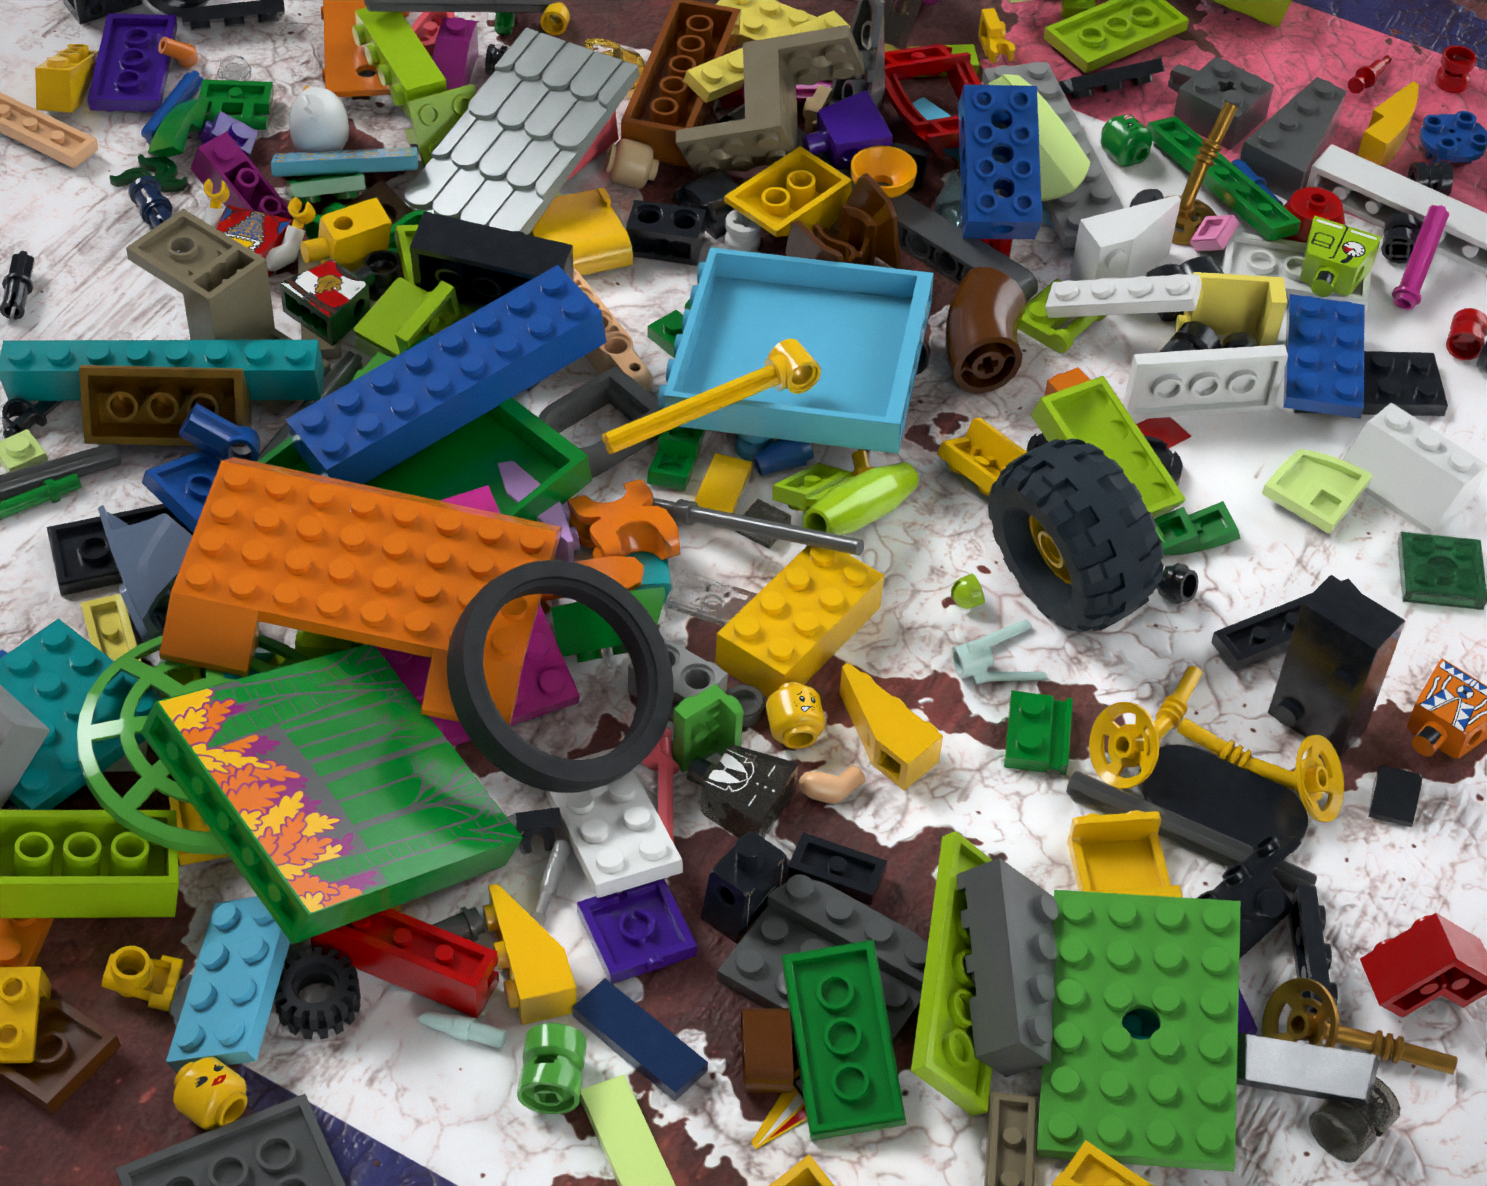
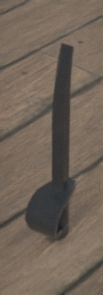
(28, 415)

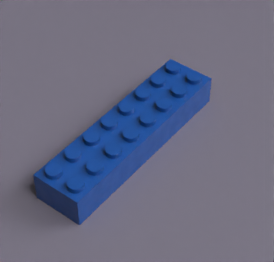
(448, 379)

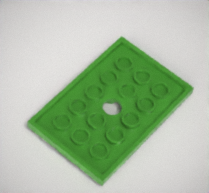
(1156, 1096)

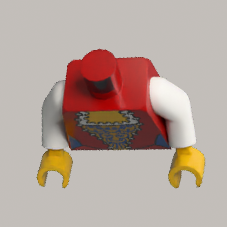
(265, 234)

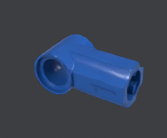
(218, 434)

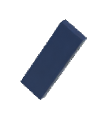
(640, 1039)

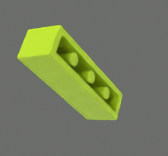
(397, 56)

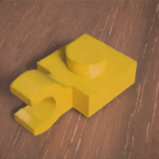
(993, 35)

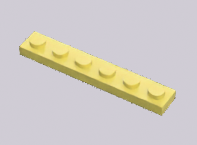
(727, 72)

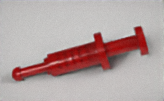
(1367, 75)

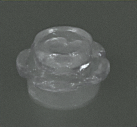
(234, 68)

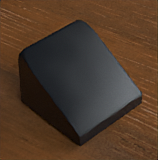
(1395, 795)

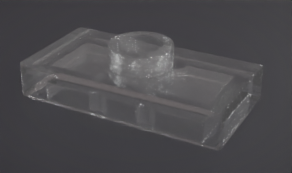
(707, 598)

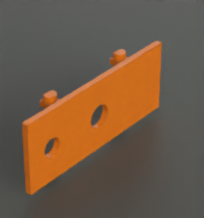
(342, 54)

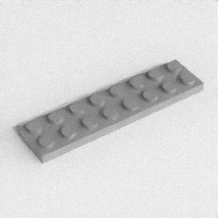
(1096, 192)

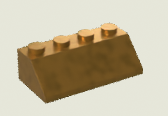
(152, 402)

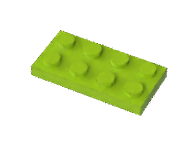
(1114, 31)

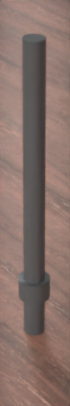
(689, 513)

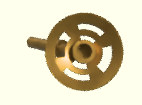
(1203, 161)
(1316, 1028)

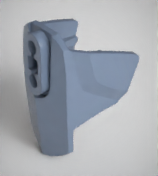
(148, 565)

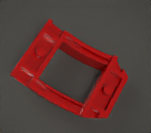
(930, 61)

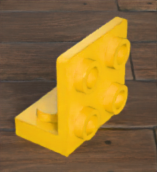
(19, 1008)

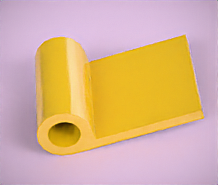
(592, 229)

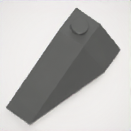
(868, 34)

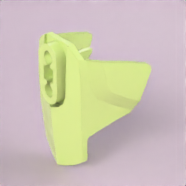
(1061, 158)

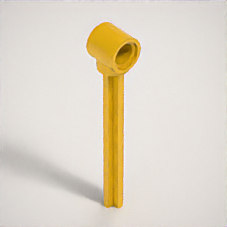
(786, 367)

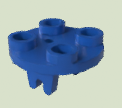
(1453, 137)

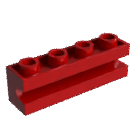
(418, 958)

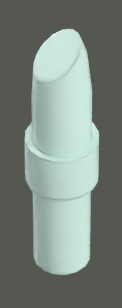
(464, 1028)

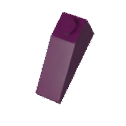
(456, 50)

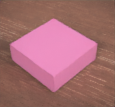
(1214, 233)

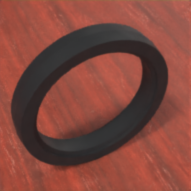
(489, 729)

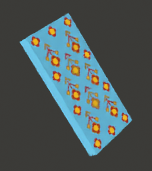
(344, 161)

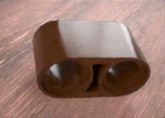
(766, 1050)

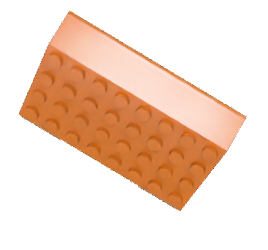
(349, 568)

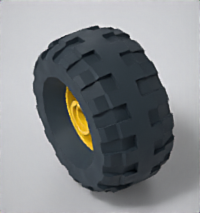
(1076, 534)

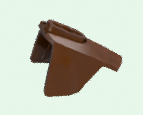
(861, 235)

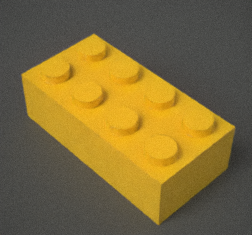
(799, 619)

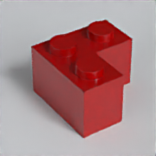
(1427, 963)

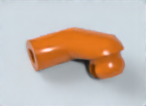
(184, 53)

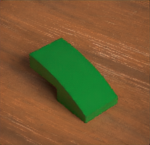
(174, 129)
(675, 458)
(1197, 531)

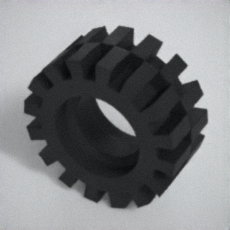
(322, 1015)

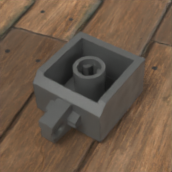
(1206, 91)

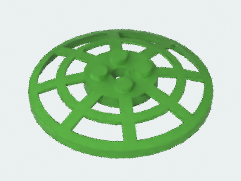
(152, 777)

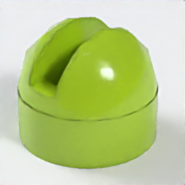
(967, 592)

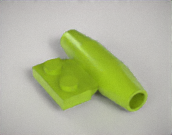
(844, 502)

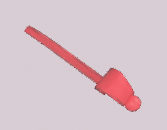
(662, 761)

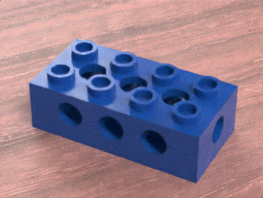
(1016, 145)

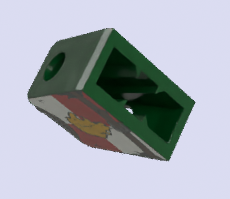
(328, 299)

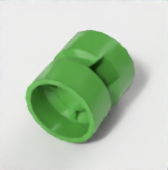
(552, 1068)

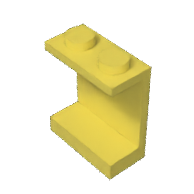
(1240, 305)

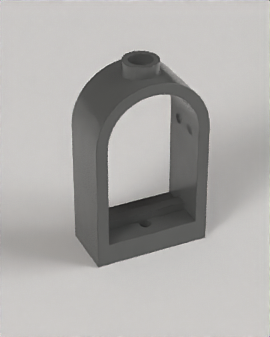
(607, 388)

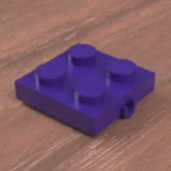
(636, 930)

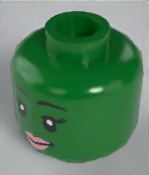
(1126, 140)

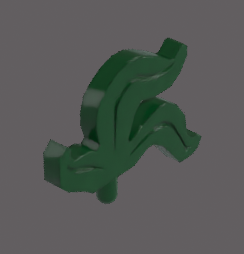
(164, 170)

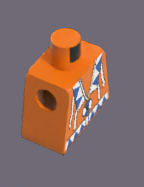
(1449, 713)

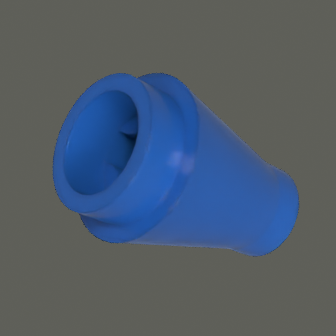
(782, 456)

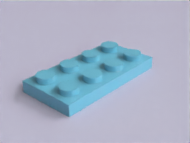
(231, 986)

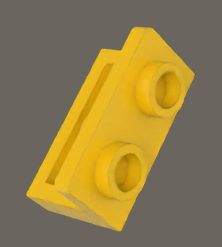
(980, 454)

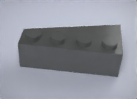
(1294, 138)
(1009, 966)

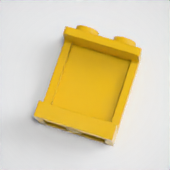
(1120, 854)

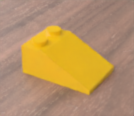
(793, 190)

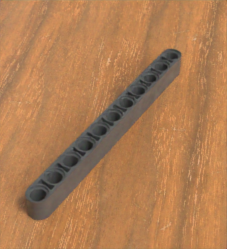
(933, 237)

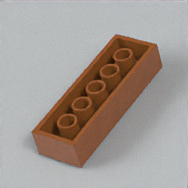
(662, 100)

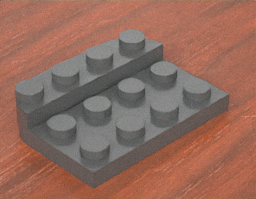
(817, 916)

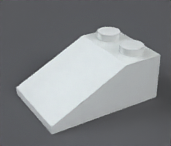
(1125, 241)

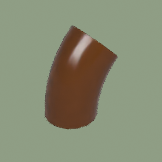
(983, 330)

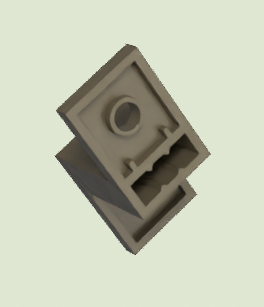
(770, 83)
(220, 283)

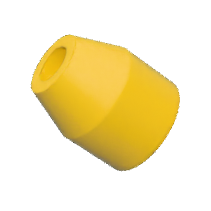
(555, 18)

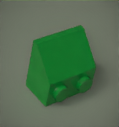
(585, 633)

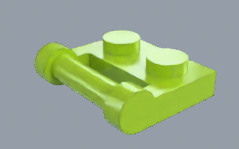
(1044, 329)

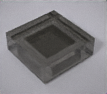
(765, 511)

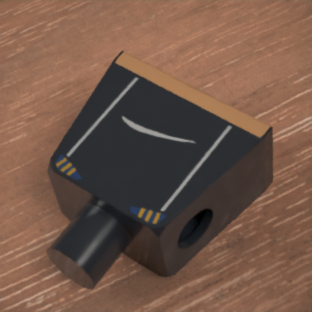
(749, 877)

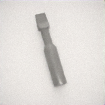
(551, 879)

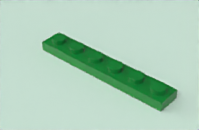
(1226, 181)

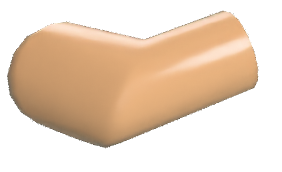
(829, 787)

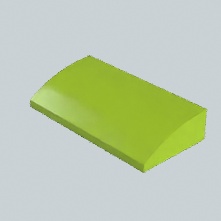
(1099, 418)

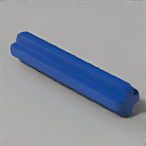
(184, 91)

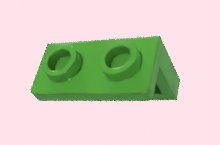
(706, 726)

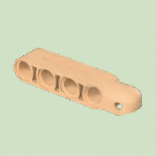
(619, 344)

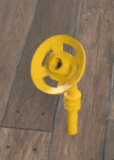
(1133, 743)
(1308, 779)

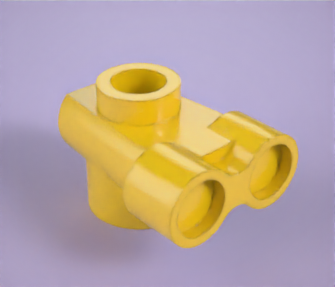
(138, 976)

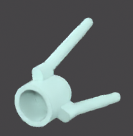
(976, 656)

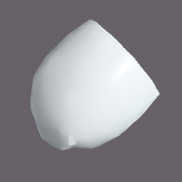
(318, 121)

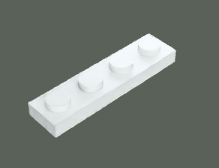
(1124, 296)

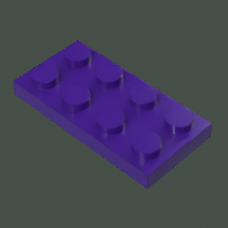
(129, 66)

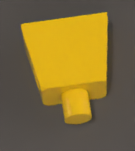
(349, 235)

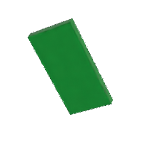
(843, 1040)

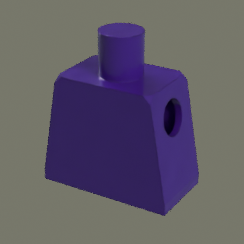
(847, 129)

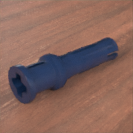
(153, 200)

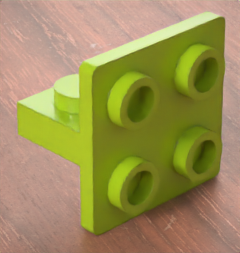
(435, 117)

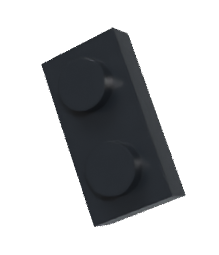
(838, 866)

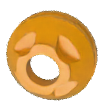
(886, 165)

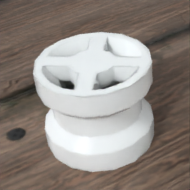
(741, 233)

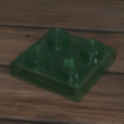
(1442, 570)

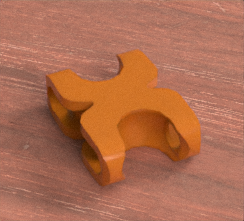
(625, 524)

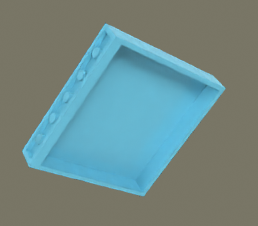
(852, 318)

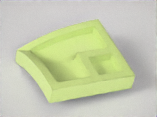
(1317, 487)

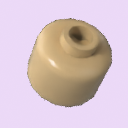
(631, 163)

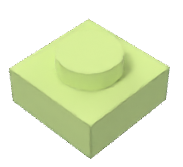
(21, 451)

